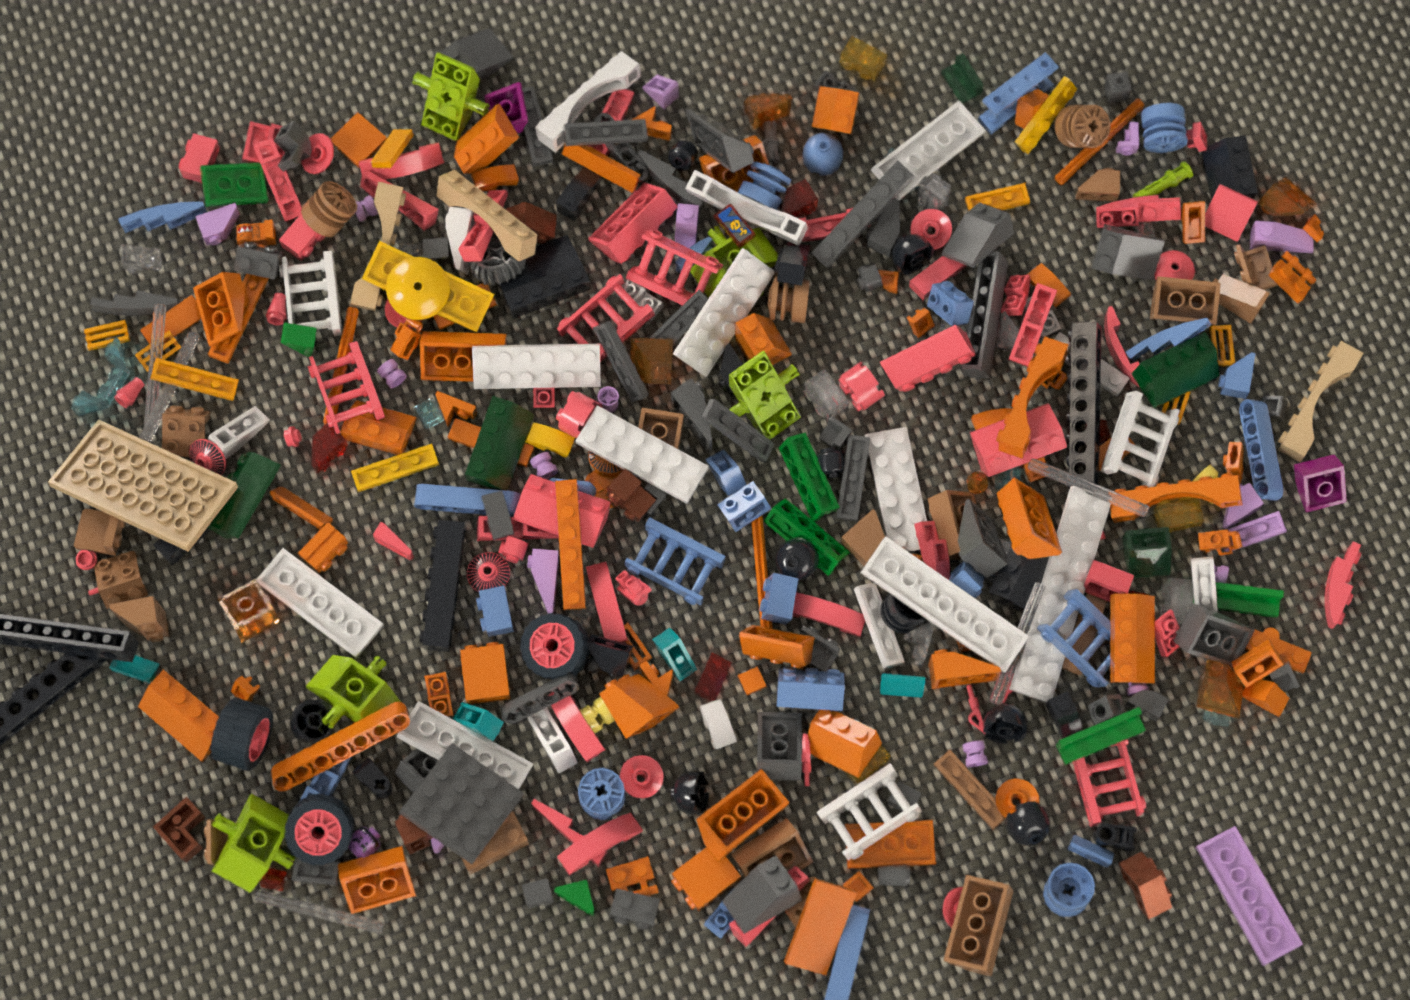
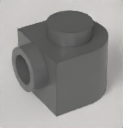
(869, 278)

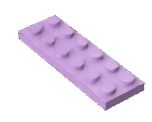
(1249, 895)

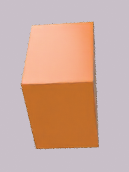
(1028, 106)
(1267, 696)

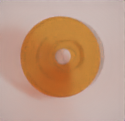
(977, 482)

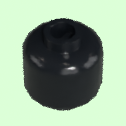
(683, 155)
(831, 462)

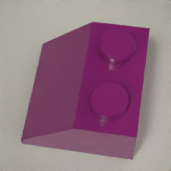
(513, 104)
(1320, 482)

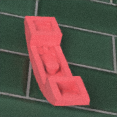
(408, 163)
(278, 179)
(821, 227)
(1111, 326)
(606, 602)
(829, 614)
(577, 728)
(598, 841)

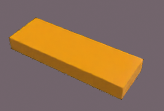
(392, 148)
(1001, 198)

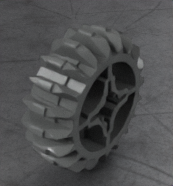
(496, 265)

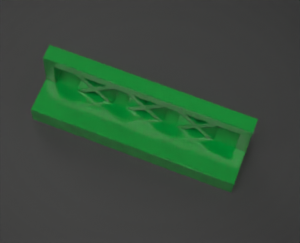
(808, 475)
(788, 527)
(1248, 599)
(1100, 736)

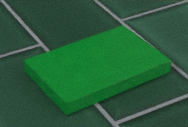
(233, 184)

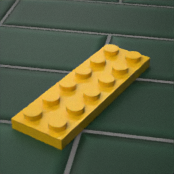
(465, 303)

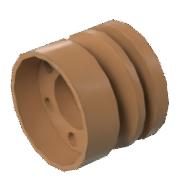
(1082, 126)
(329, 209)
(789, 300)

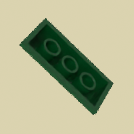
(1178, 370)
(499, 444)
(253, 479)

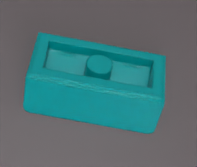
(139, 669)
(902, 685)

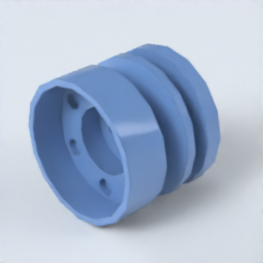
(1164, 127)
(765, 185)
(606, 805)
(1073, 878)

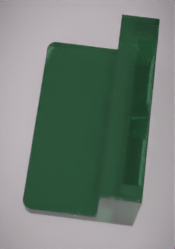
(963, 79)

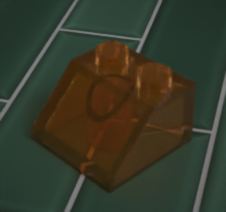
(248, 610)

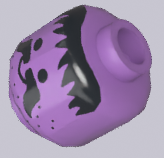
(364, 842)

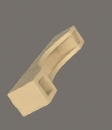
(387, 203)
(513, 234)
(1300, 436)

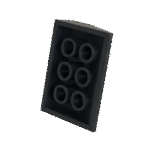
(548, 278)

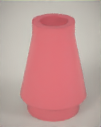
(277, 310)
(127, 394)

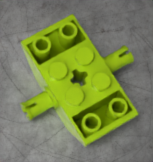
(450, 96)
(727, 251)
(763, 395)
(339, 681)
(241, 858)

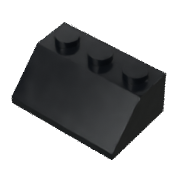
(1230, 165)
(1017, 579)

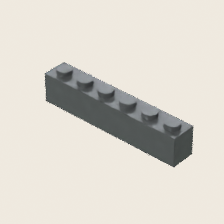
(863, 214)
(986, 314)

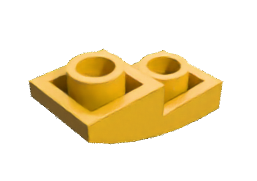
(550, 438)

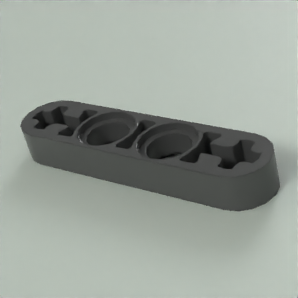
(617, 150)
(513, 713)

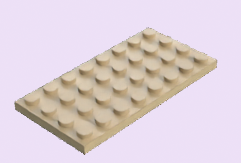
(143, 485)

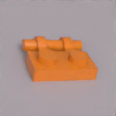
(1288, 280)
(632, 874)

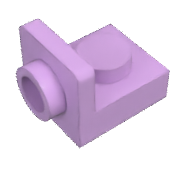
(1131, 140)

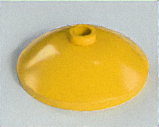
(417, 303)

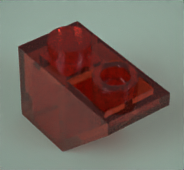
(799, 199)
(326, 447)

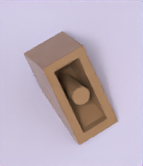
(1101, 186)

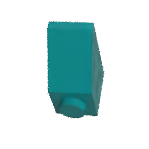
(674, 654)
(478, 720)

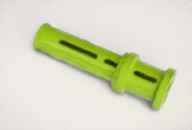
(1170, 179)

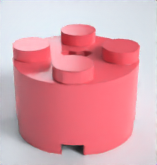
(861, 386)
(576, 413)

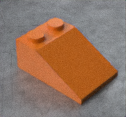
(221, 306)
(955, 669)

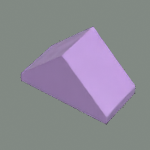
(662, 90)

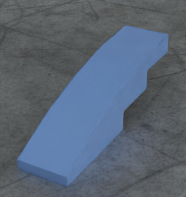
(172, 214)
(1173, 335)
(327, 780)

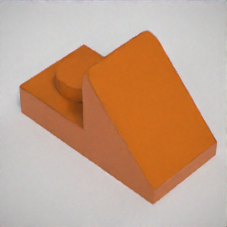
(655, 129)
(1193, 222)
(451, 405)
(650, 673)

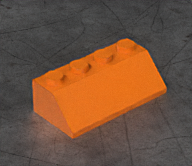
(449, 354)
(1028, 521)
(1132, 638)
(180, 714)
(741, 814)

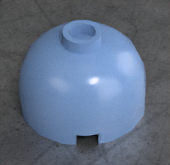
(822, 154)

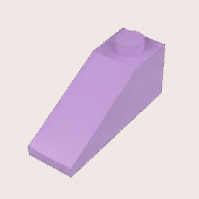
(1280, 237)
(544, 569)

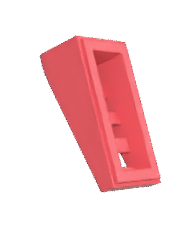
(388, 539)

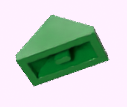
(299, 338)
(578, 895)

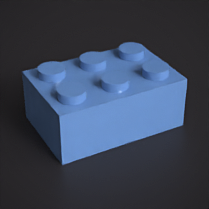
(810, 689)

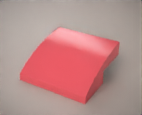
(256, 134)
(1229, 212)

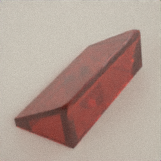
(712, 677)

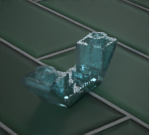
(86, 403)

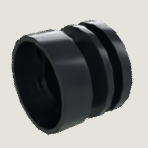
(899, 616)

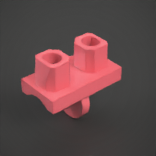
(632, 588)

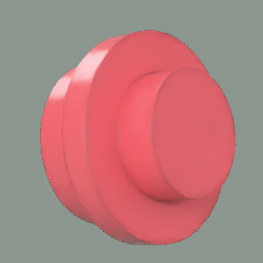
(292, 436)
(86, 559)

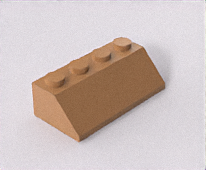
(978, 925)

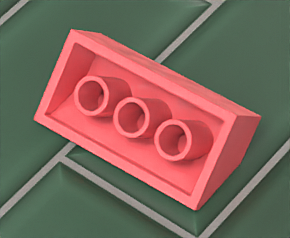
(624, 228)
(928, 358)
(1044, 439)
(539, 509)

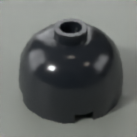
(910, 253)
(797, 558)
(307, 721)
(1005, 723)
(690, 793)
(1028, 824)

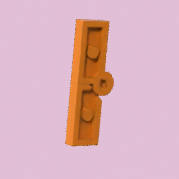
(1295, 655)

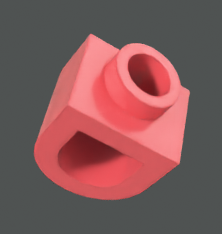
(513, 549)

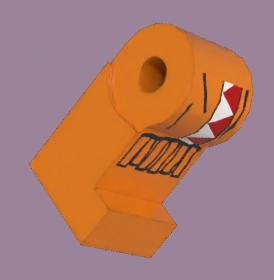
(258, 233)

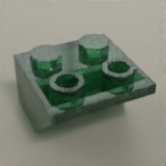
(1148, 552)

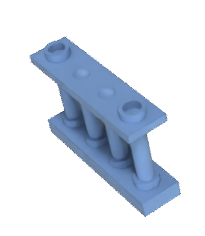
(1003, 101)
(674, 540)
(1091, 616)

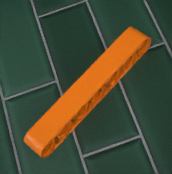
(294, 774)

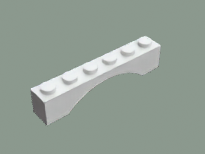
(614, 76)
(769, 219)

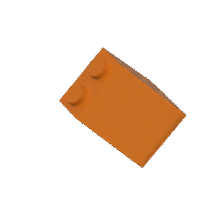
(836, 110)
(760, 334)
(636, 704)

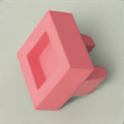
(1197, 137)

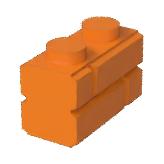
(323, 548)
(1257, 663)

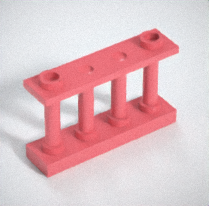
(659, 283)
(625, 328)
(365, 389)
(1090, 791)

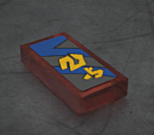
(734, 225)

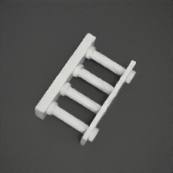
(328, 284)
(1120, 442)
(868, 790)

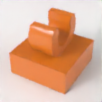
(921, 322)
(243, 689)

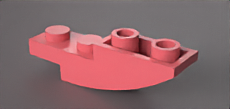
(1138, 209)
(933, 551)
(1337, 591)

